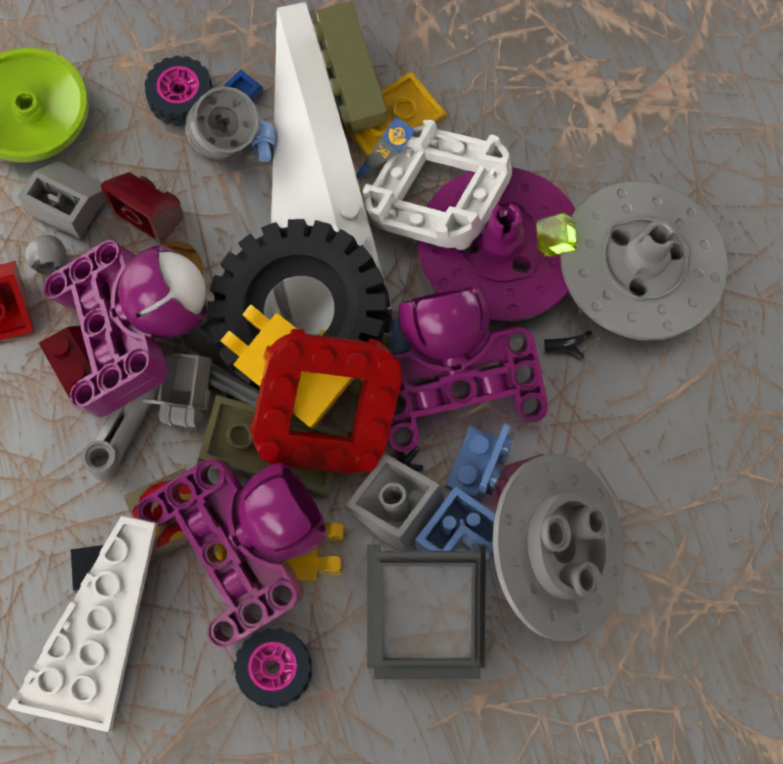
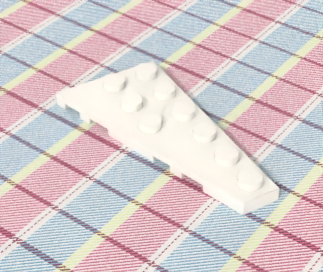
(89, 648)

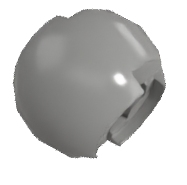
(45, 254)

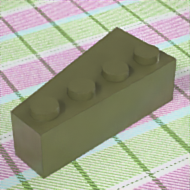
(350, 67)

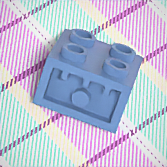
(477, 461)

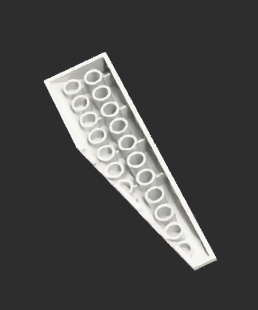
(311, 160)

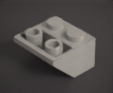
(62, 197)

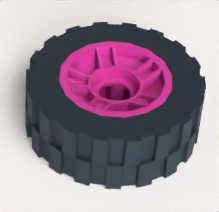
(174, 75)
(265, 649)

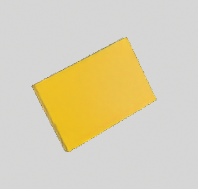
(407, 101)

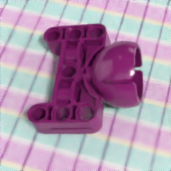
(452, 331)
(258, 527)

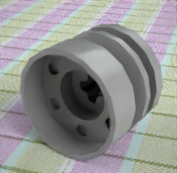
(219, 106)

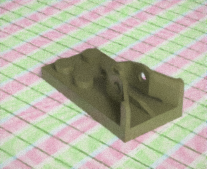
(230, 439)

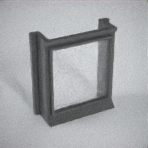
(426, 613)

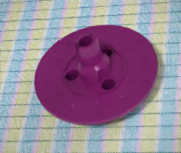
(504, 243)

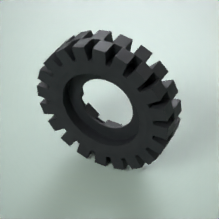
(291, 251)

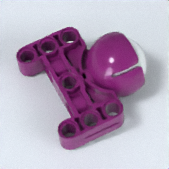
(121, 309)

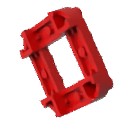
(329, 356)

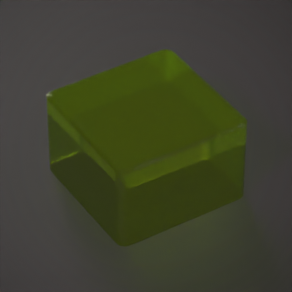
(556, 234)

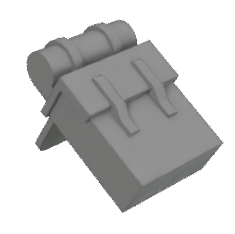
(184, 390)

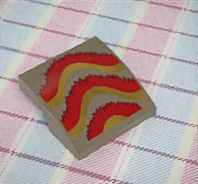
(168, 535)

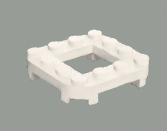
(458, 224)

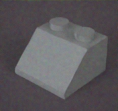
(396, 502)

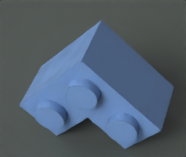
(456, 521)

